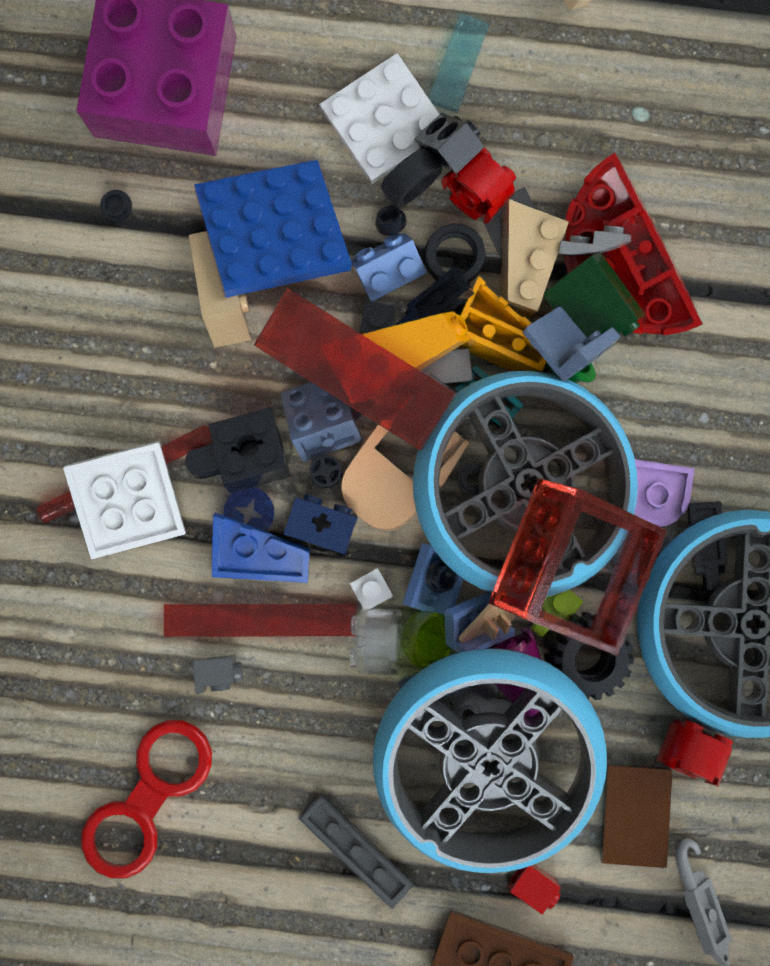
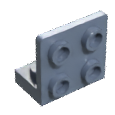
(565, 344)
(318, 421)

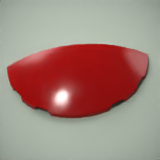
(643, 263)

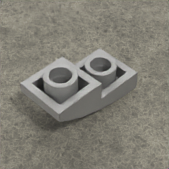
(604, 241)
(452, 368)

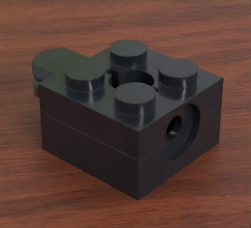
(243, 451)

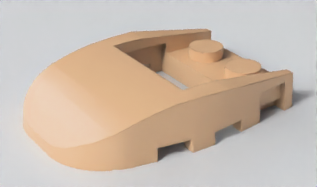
(381, 490)

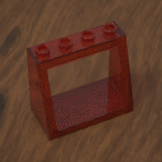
(539, 551)

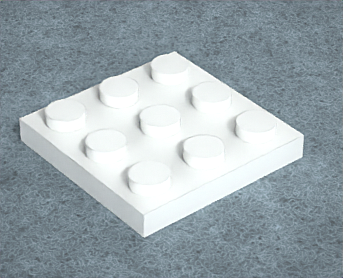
(380, 117)
(124, 499)

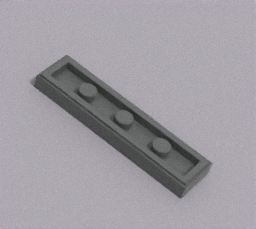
(356, 851)

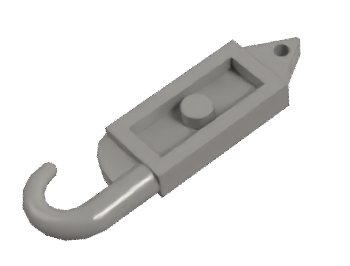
(703, 905)

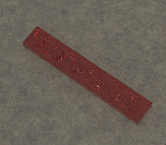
(257, 620)

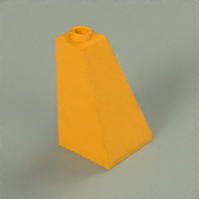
(423, 339)

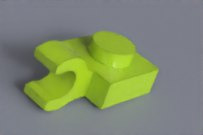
(558, 605)

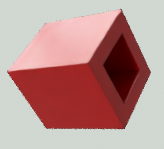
(535, 888)

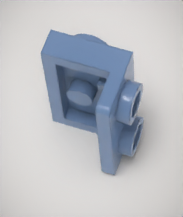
(388, 265)
(418, 593)
(461, 616)

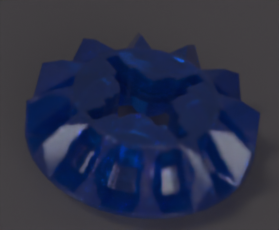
(244, 498)

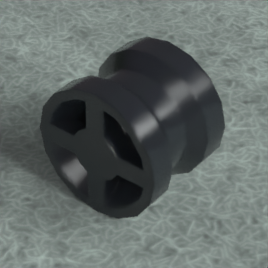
(324, 466)

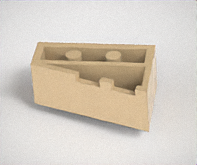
(528, 255)
(222, 316)

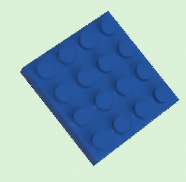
(272, 228)

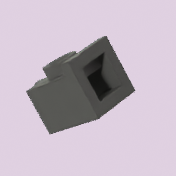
(216, 673)

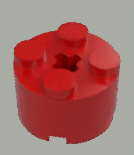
(480, 187)
(695, 752)

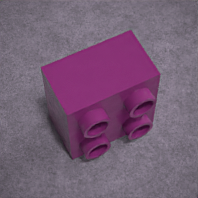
(158, 73)

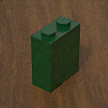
(596, 299)

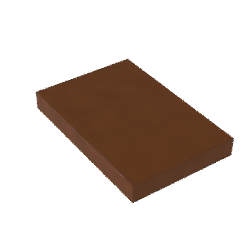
(636, 816)

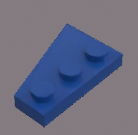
(255, 554)

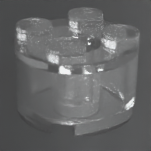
(376, 641)

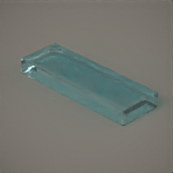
(458, 63)

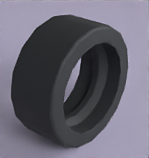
(411, 177)
(456, 231)

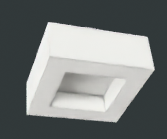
(371, 589)

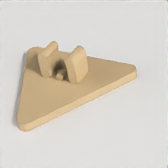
(487, 623)

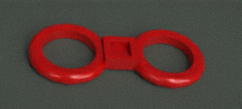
(146, 799)

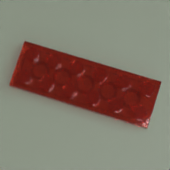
(355, 369)

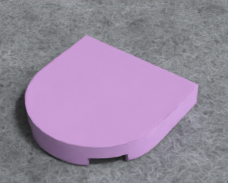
(662, 491)

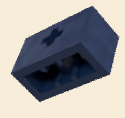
(301, 524)

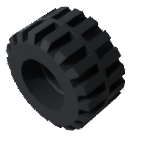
(603, 675)

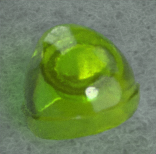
(424, 638)

